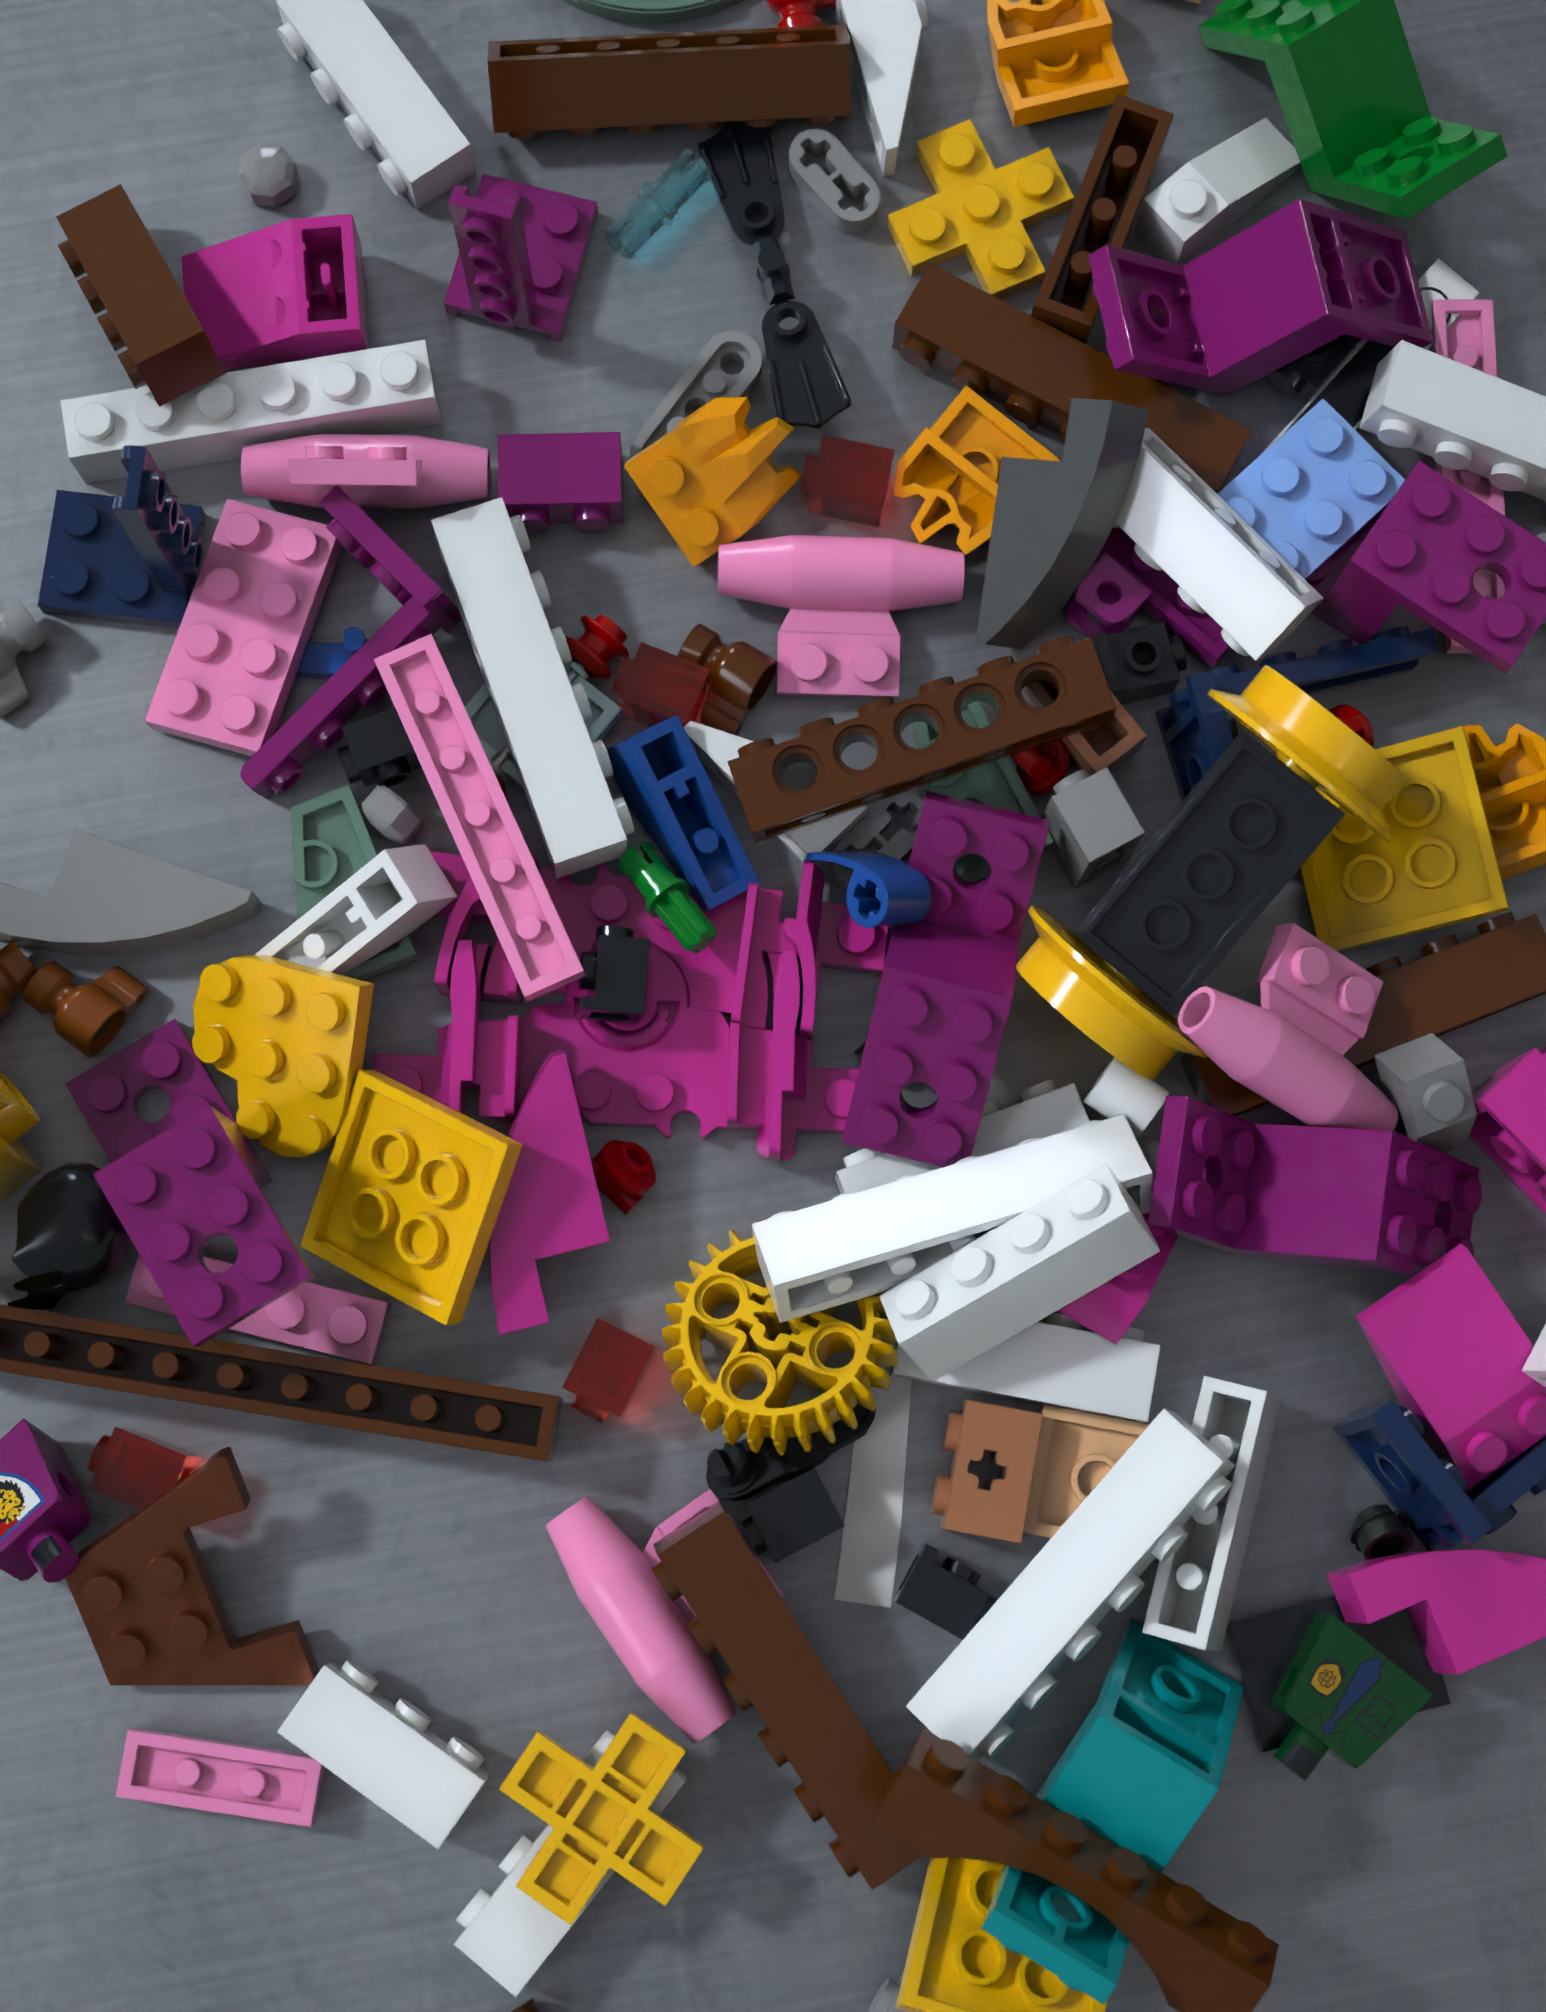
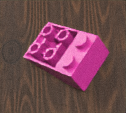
(281, 292)

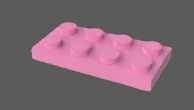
(245, 629)

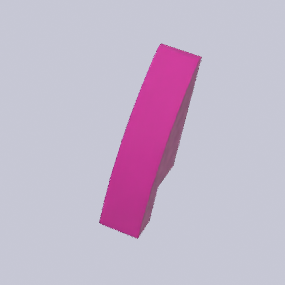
(549, 1200)
(1461, 1601)

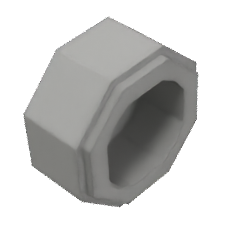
(267, 175)
(391, 815)

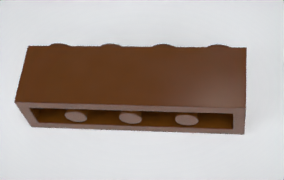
(1102, 213)
(140, 297)

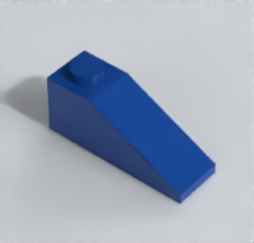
(682, 811)

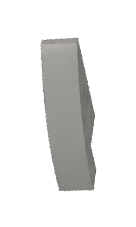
(120, 903)

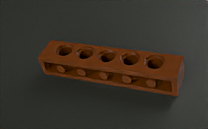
(1065, 665)

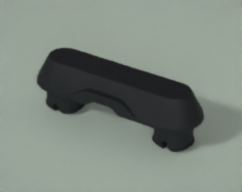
(741, 1473)

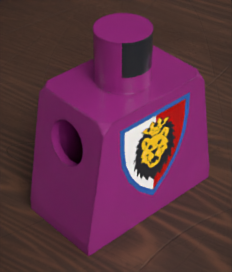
(38, 1506)

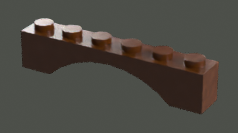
(965, 1810)

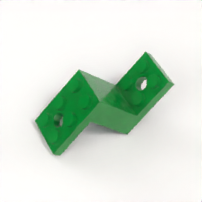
(1354, 101)

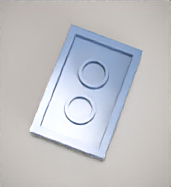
(1313, 489)

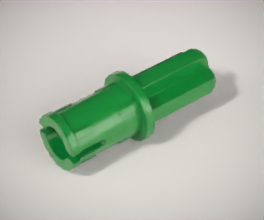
(667, 897)

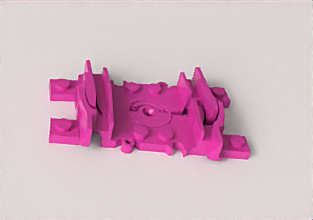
(682, 1048)

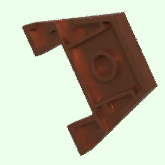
(155, 1603)

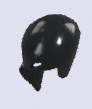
(66, 1236)

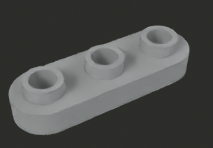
(704, 382)

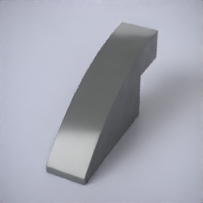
(1056, 520)

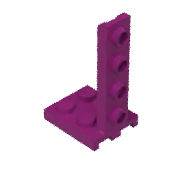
(518, 254)
(358, 682)

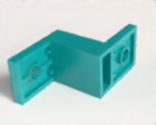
(1134, 1777)

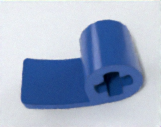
(881, 888)

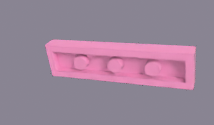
(304, 1317)

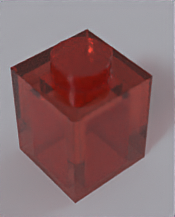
(848, 480)
(660, 686)
(608, 1371)
(137, 1467)

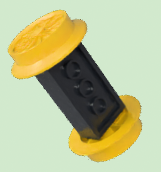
(1208, 873)

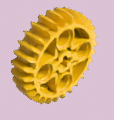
(777, 1362)

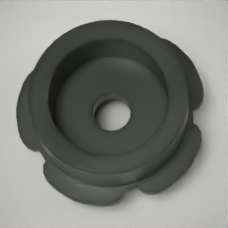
(1381, 1532)

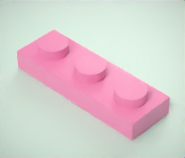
(220, 1777)

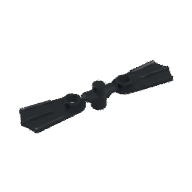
(800, 364)

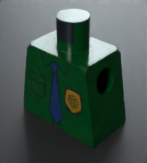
(1341, 1698)

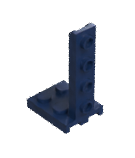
(125, 553)
(1200, 730)
(1431, 1489)

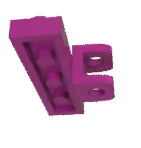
(1124, 585)

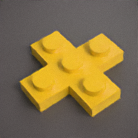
(980, 211)
(601, 1818)

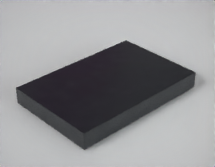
(1268, 1641)

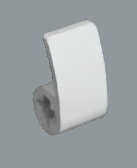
(1124, 1092)

